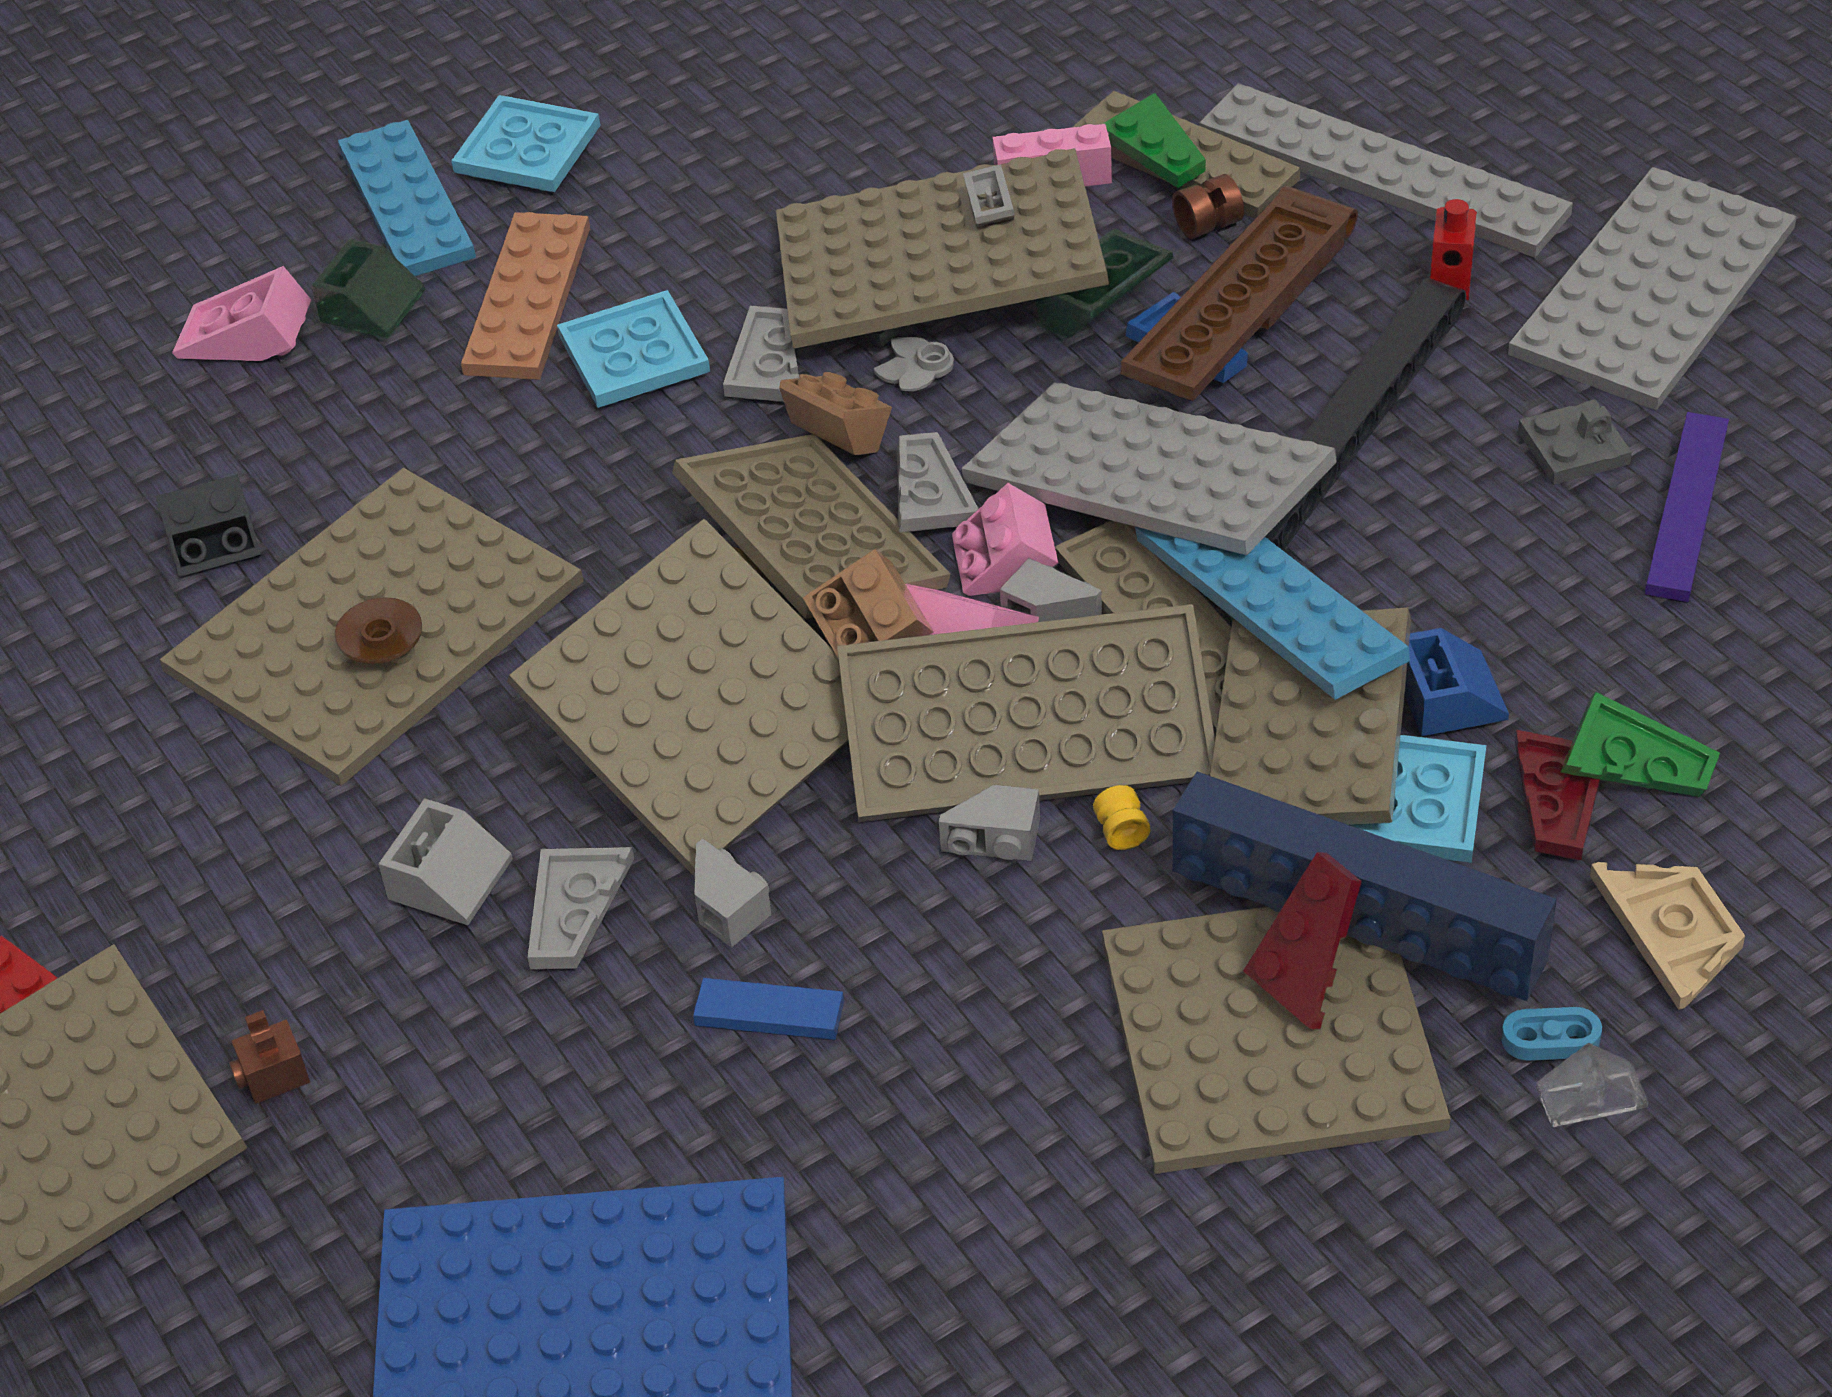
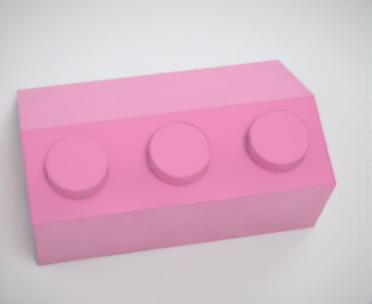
(957, 613)

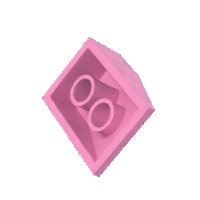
(246, 321)

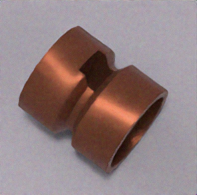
(1208, 206)

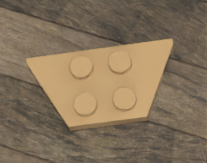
(1673, 923)

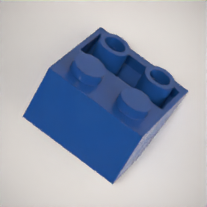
(1450, 684)

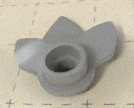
(915, 363)

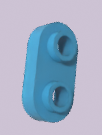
(1549, 1032)

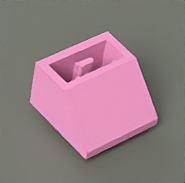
(1000, 539)

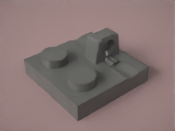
(1574, 441)

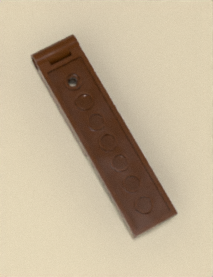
(1241, 292)

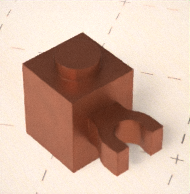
(268, 1059)

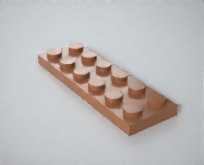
(526, 296)

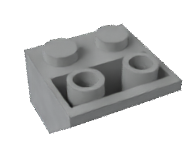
(443, 863)

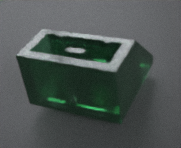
(365, 290)

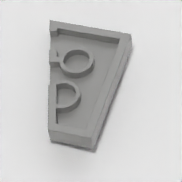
(762, 356)

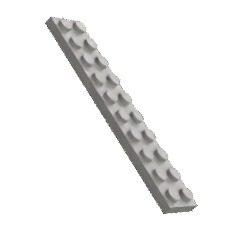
(1388, 168)

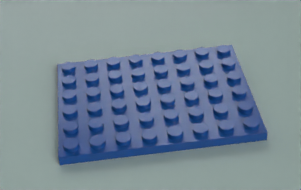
(589, 1295)

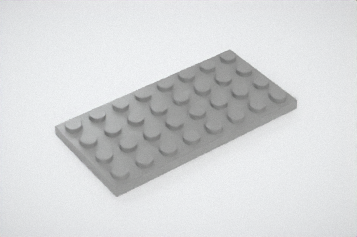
(1652, 287)
(1151, 467)

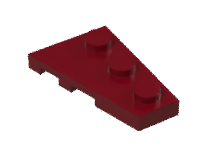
(1303, 940)

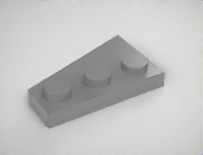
(929, 485)
(572, 901)

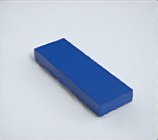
(769, 1008)

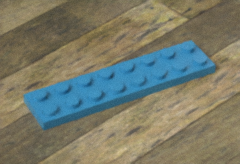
(1287, 610)

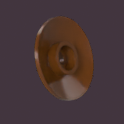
(378, 630)

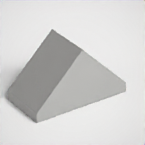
(984, 182)

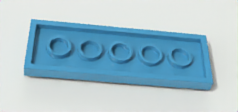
(406, 198)

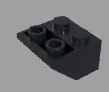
(208, 525)

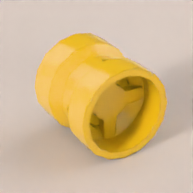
(1121, 817)

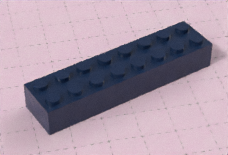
(1406, 897)

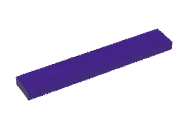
(1687, 507)

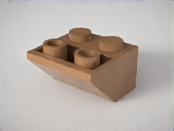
(836, 411)
(866, 604)

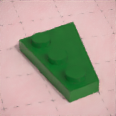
(1156, 141)
(1637, 751)

